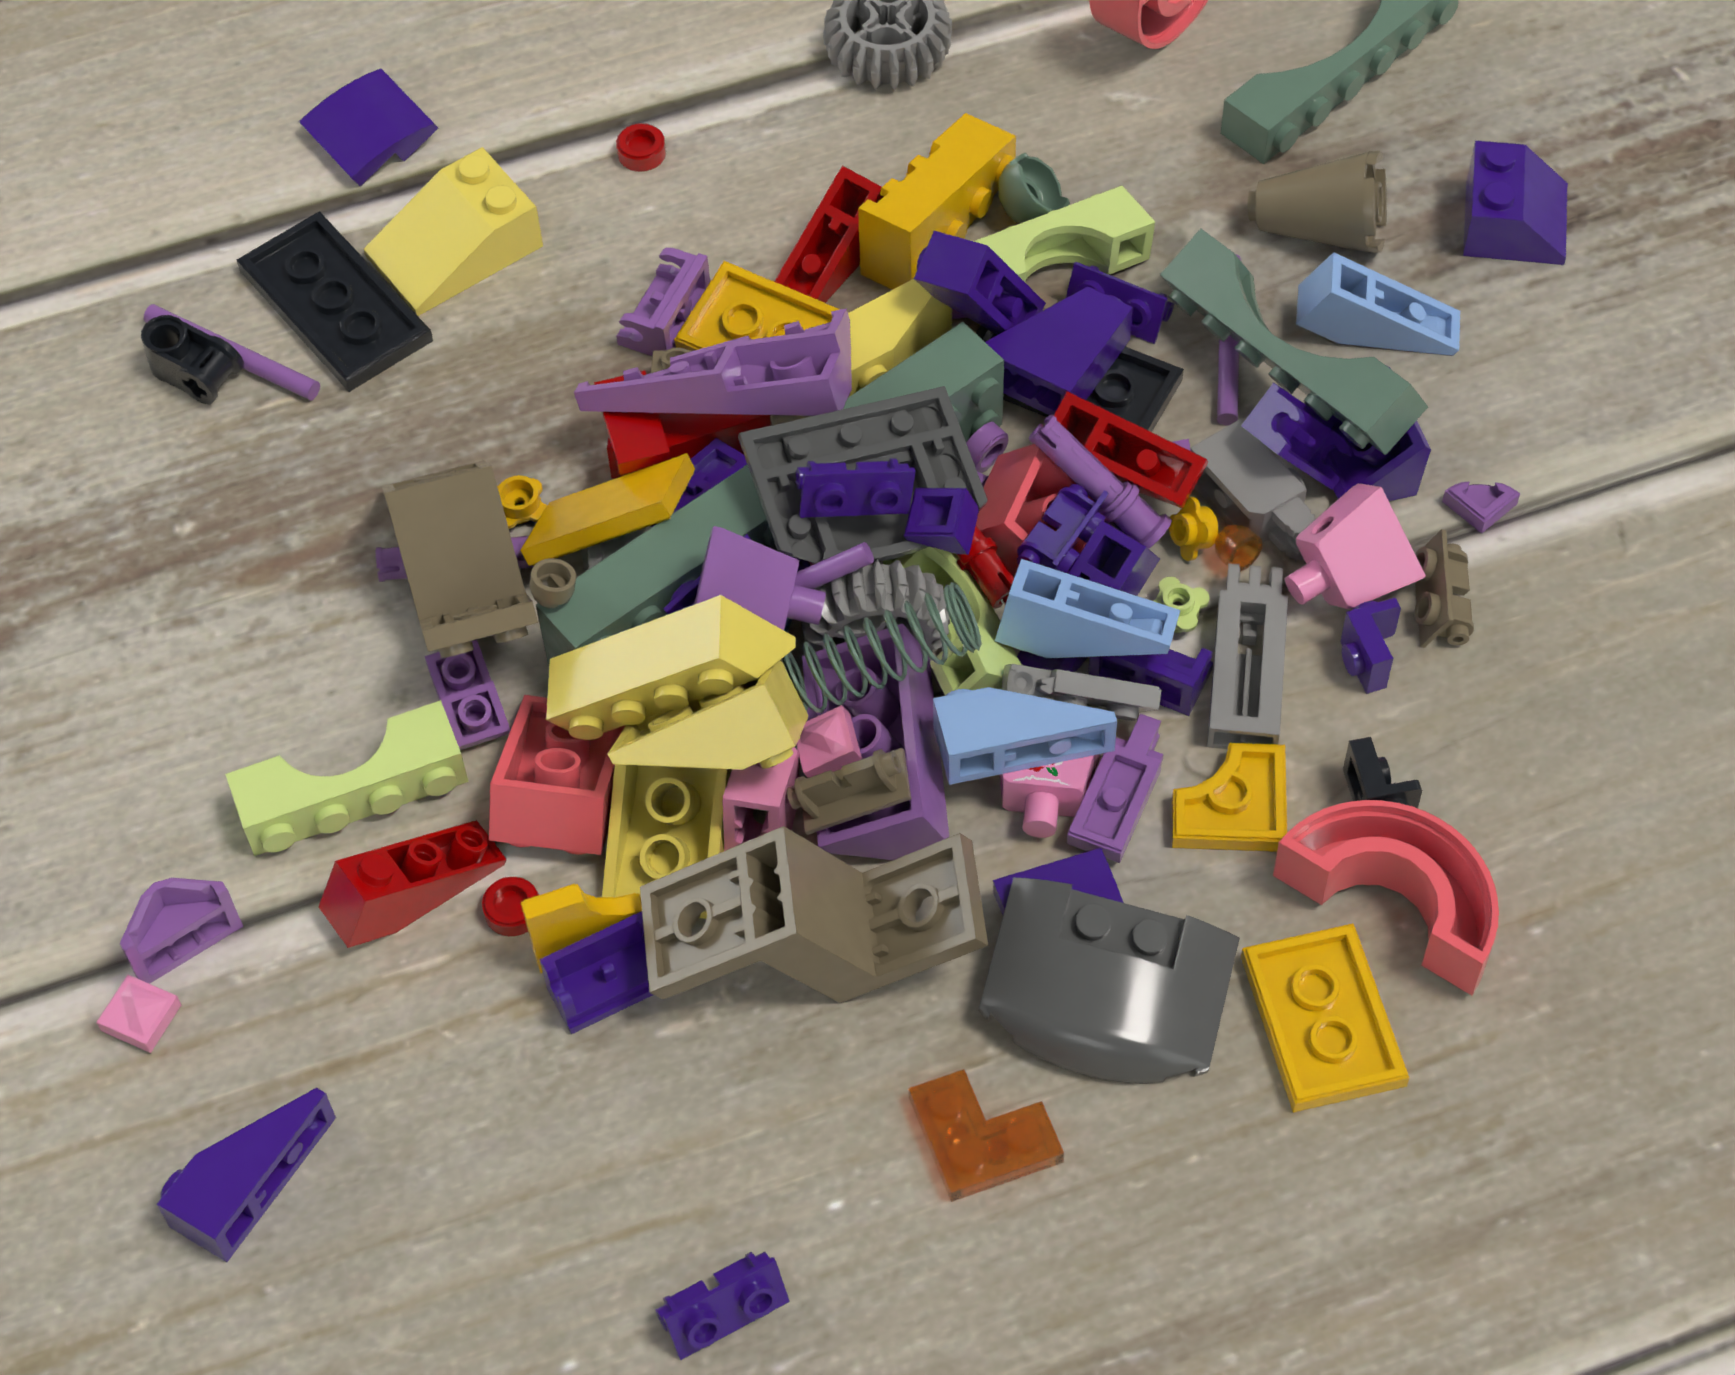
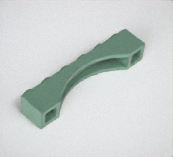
(1280, 106)
(1360, 392)

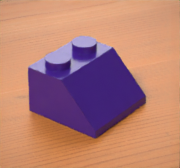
(1514, 206)

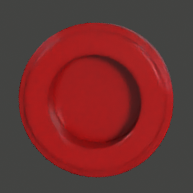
(641, 147)
(503, 905)

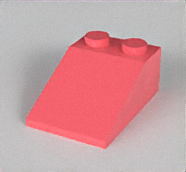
(551, 785)

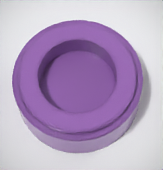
(986, 445)

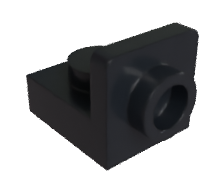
(1371, 777)

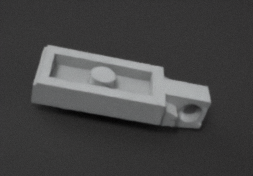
(1119, 696)

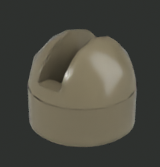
(560, 581)

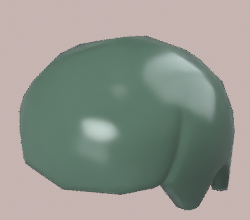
(1029, 189)

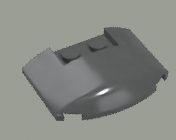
(909, 427)
(1107, 983)

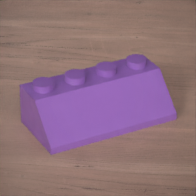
(888, 721)

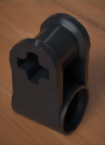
(188, 357)

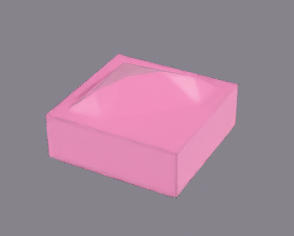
(828, 742)
(139, 1013)

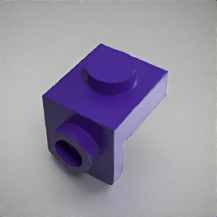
(1364, 644)

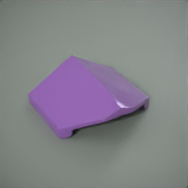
(176, 923)

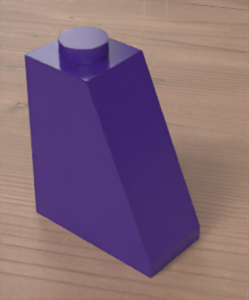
(1063, 348)

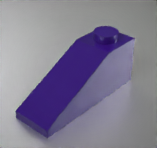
(975, 283)
(1108, 560)
(239, 1177)

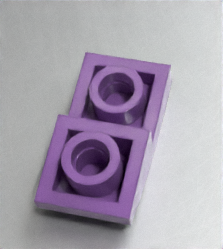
(468, 697)

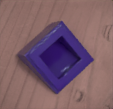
(942, 519)

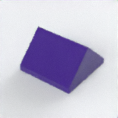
(1396, 472)

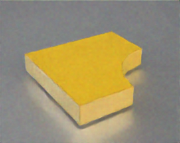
(1237, 806)
(571, 915)

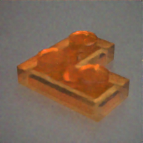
(977, 1151)

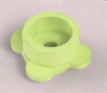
(1191, 598)

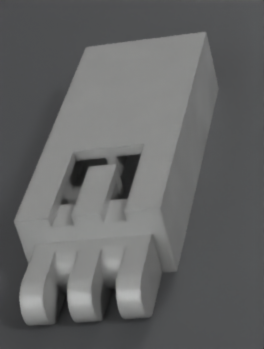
(1248, 686)

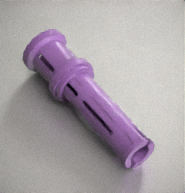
(1122, 504)

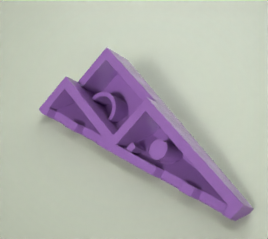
(776, 375)

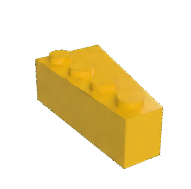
(935, 195)

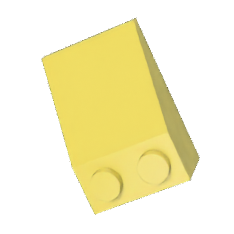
(455, 233)
(893, 330)
(721, 731)
(661, 823)

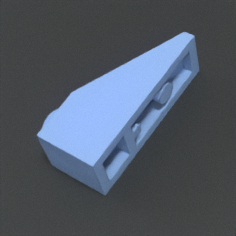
(1374, 311)
(1075, 617)
(1010, 731)

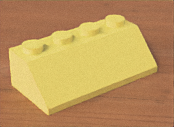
(661, 666)

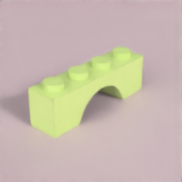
(1098, 231)
(975, 669)
(287, 805)

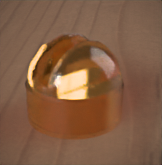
(1238, 546)

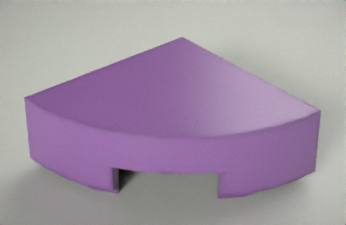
(1481, 503)

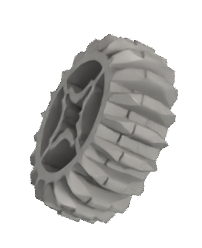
(886, 45)
(868, 594)

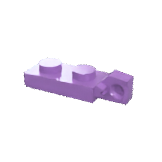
(1118, 792)

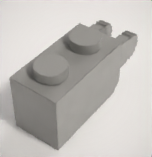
(1253, 487)

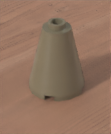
(1326, 203)

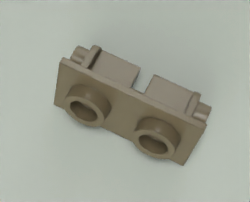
(1437, 608)
(851, 791)

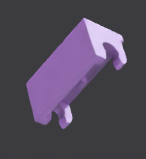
(665, 303)

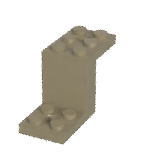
(459, 558)
(811, 916)

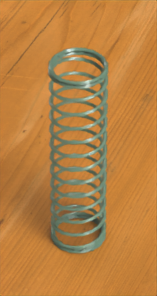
(958, 610)

